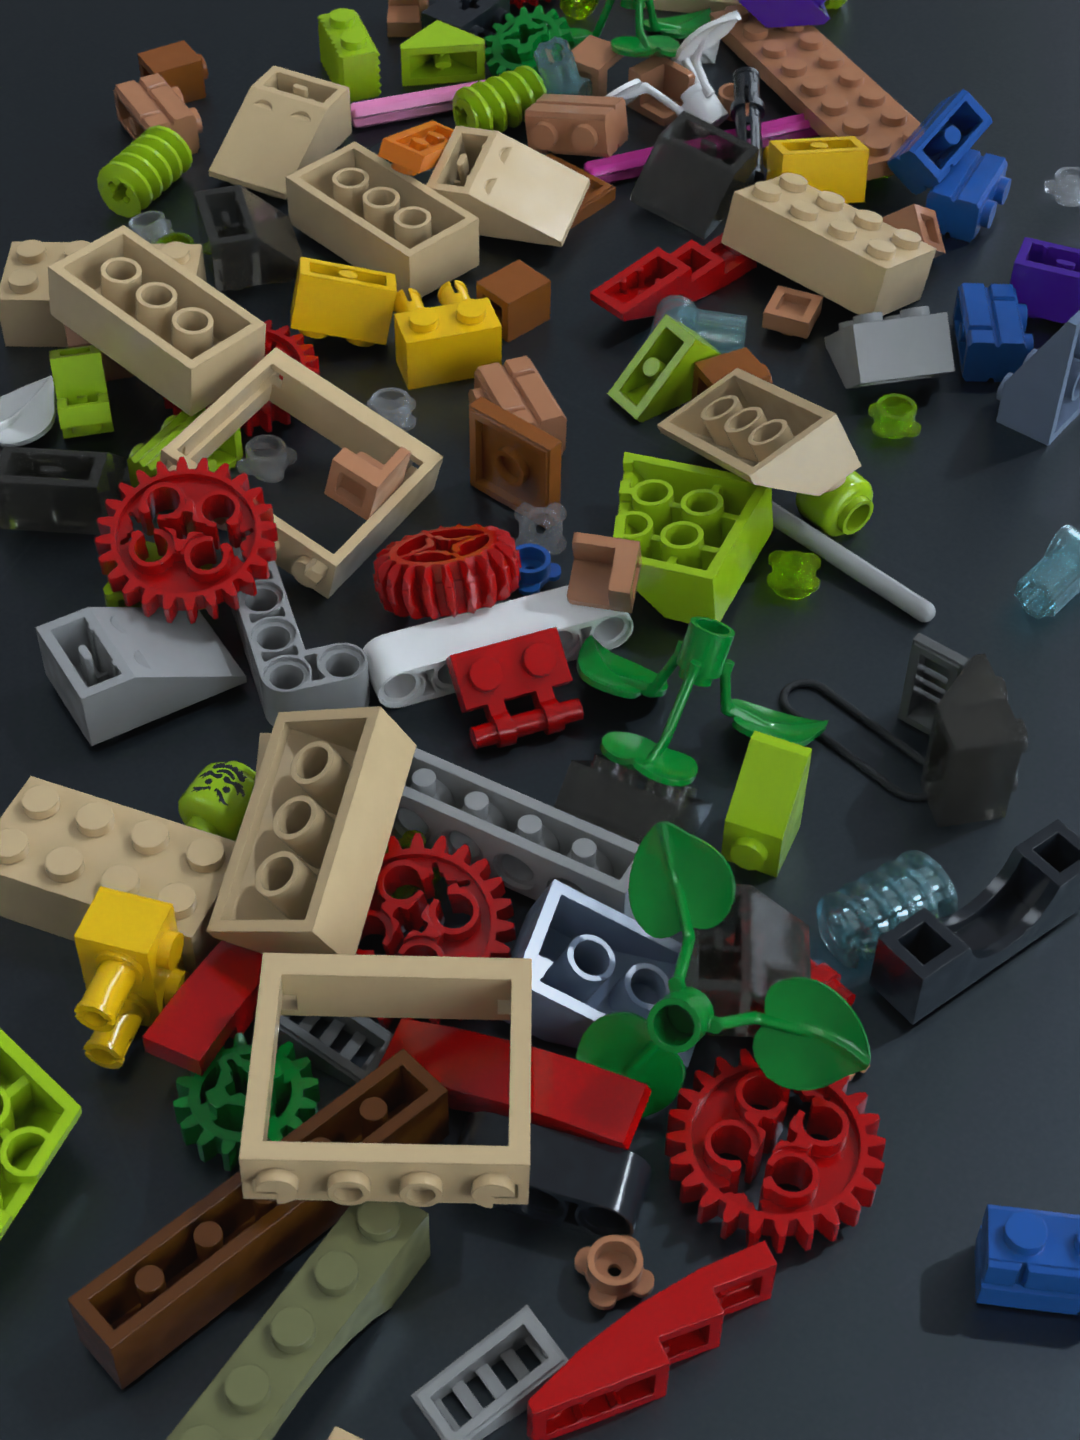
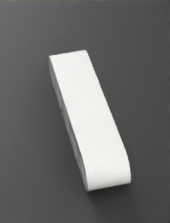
(412, 664)

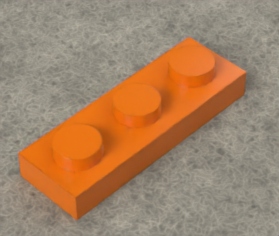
(415, 148)

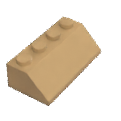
(765, 435)
(314, 833)

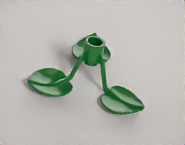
(647, 46)
(700, 659)
(807, 1027)

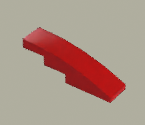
(687, 272)
(207, 1009)
(564, 1090)
(634, 1355)

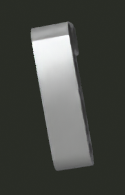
(282, 669)

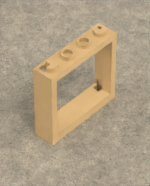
(340, 421)
(388, 989)

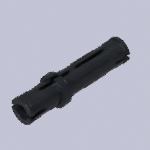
(747, 90)

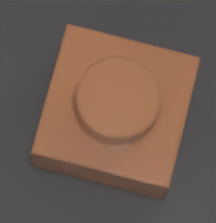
(792, 312)

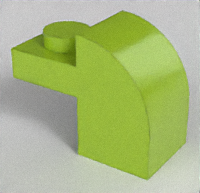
(81, 391)

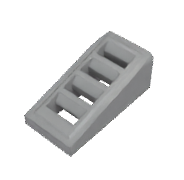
(499, 1345)

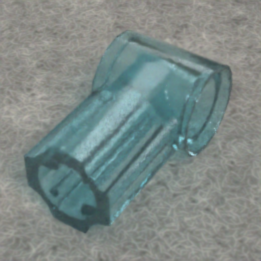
(559, 69)
(721, 330)
(1054, 578)

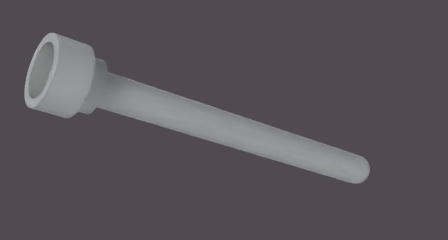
(852, 565)

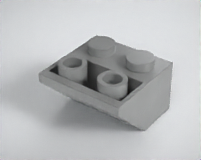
(891, 349)

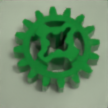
(520, 37)
(219, 1121)

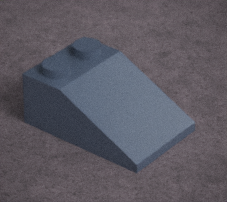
(1046, 388)
(589, 964)

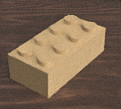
(383, 219)
(828, 245)
(25, 288)
(156, 318)
(70, 843)

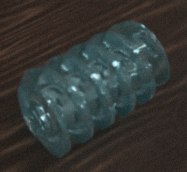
(879, 901)

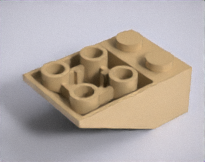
(281, 129)
(509, 186)

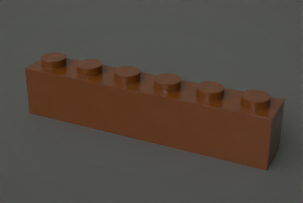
(233, 1243)

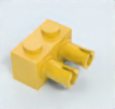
(826, 163)
(342, 302)
(444, 340)
(129, 969)

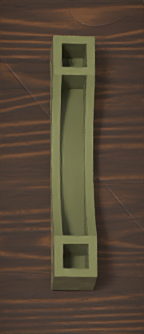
(332, 1297)

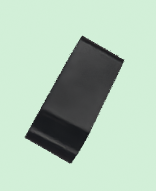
(571, 1177)

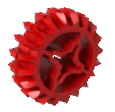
(447, 571)

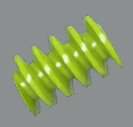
(498, 100)
(143, 170)

